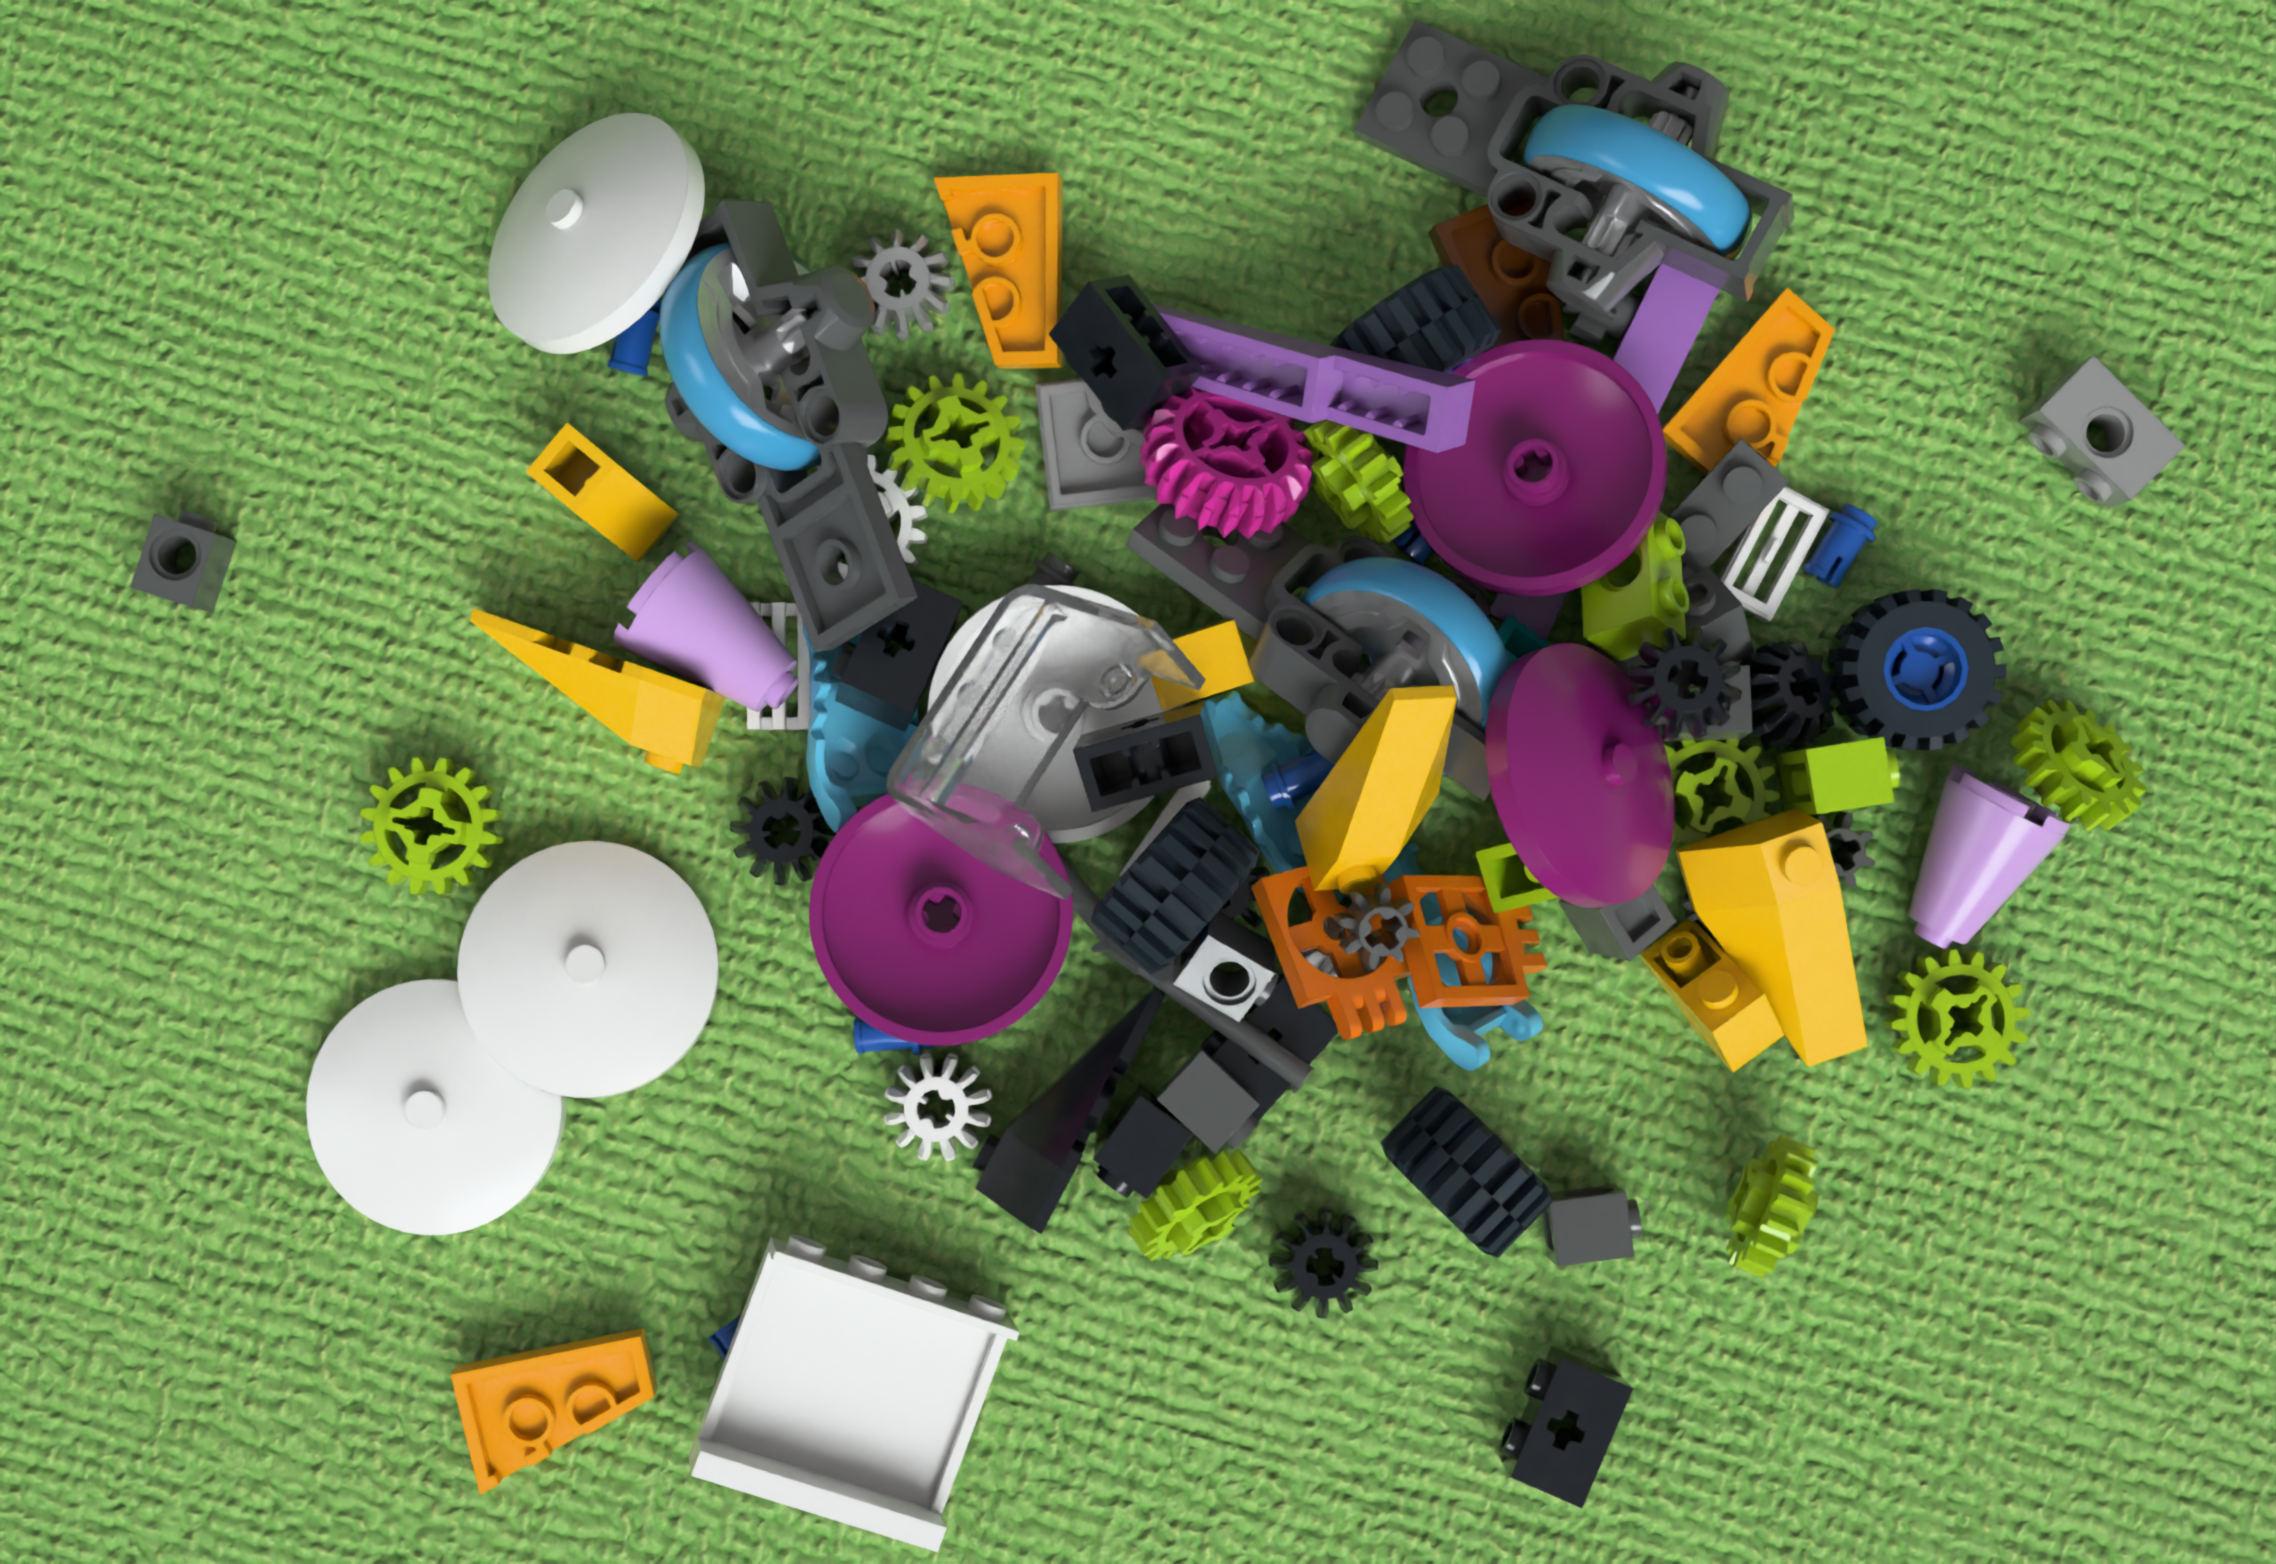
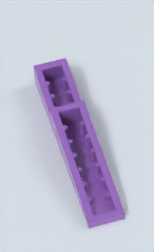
(1653, 353)
(1326, 382)

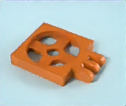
(1496, 934)
(1353, 996)

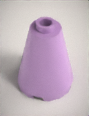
(708, 632)
(1978, 855)

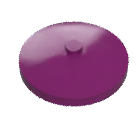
(1552, 472)
(1579, 776)
(930, 934)

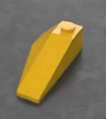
(636, 703)
(1378, 790)
(1782, 919)

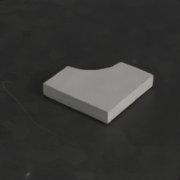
(1086, 451)

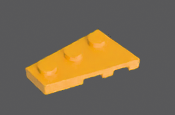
(1013, 258)
(1754, 387)
(542, 1398)

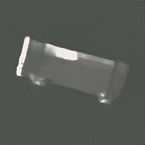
(1011, 712)

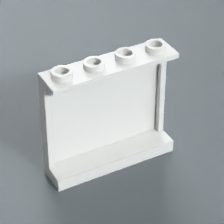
(850, 1391)

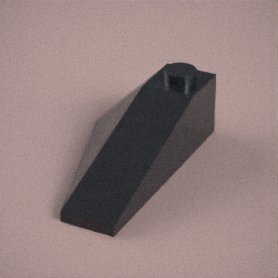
(1046, 1141)

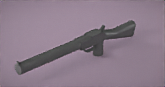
(1241, 1033)

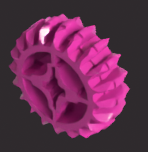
(1226, 462)

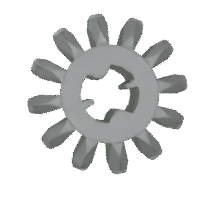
(924, 277)

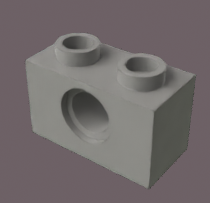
(2135, 437)

